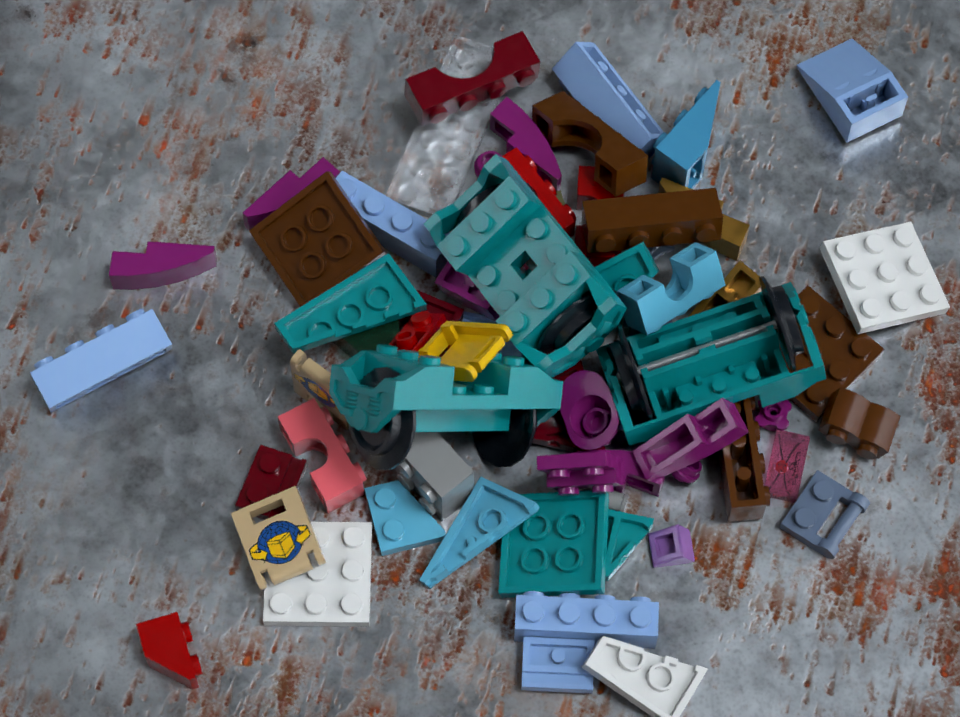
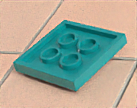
(557, 547)

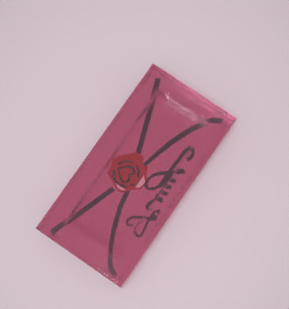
(786, 465)

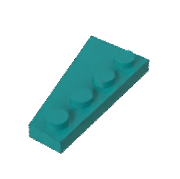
(358, 303)

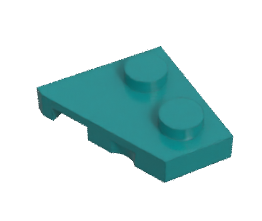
(623, 536)

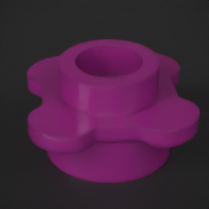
(775, 422)

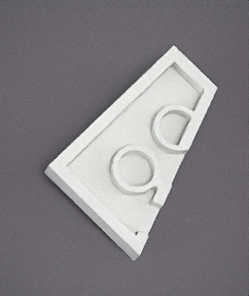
(647, 680)

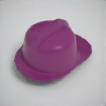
(589, 410)

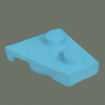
(400, 519)

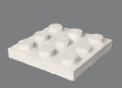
(884, 277)
(330, 592)

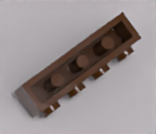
(651, 218)
(743, 469)

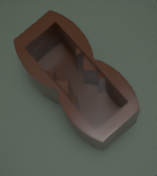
(859, 423)

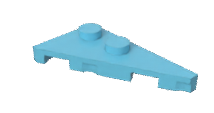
(483, 519)

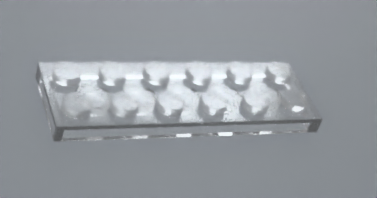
(443, 152)

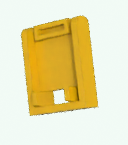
(471, 347)

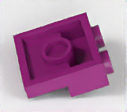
(582, 470)

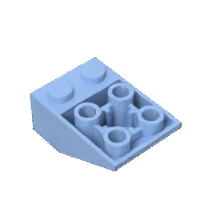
(854, 89)

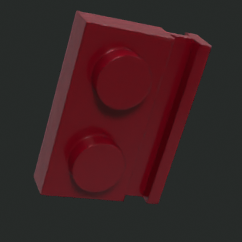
(270, 474)

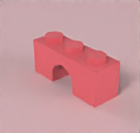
(310, 429)

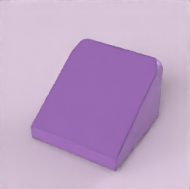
(671, 546)

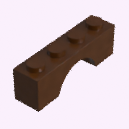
(568, 123)

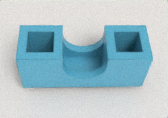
(693, 279)

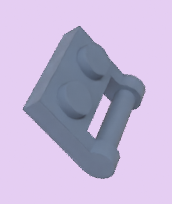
(814, 509)

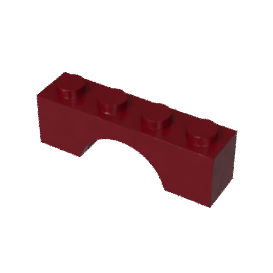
(439, 95)

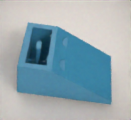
(683, 151)

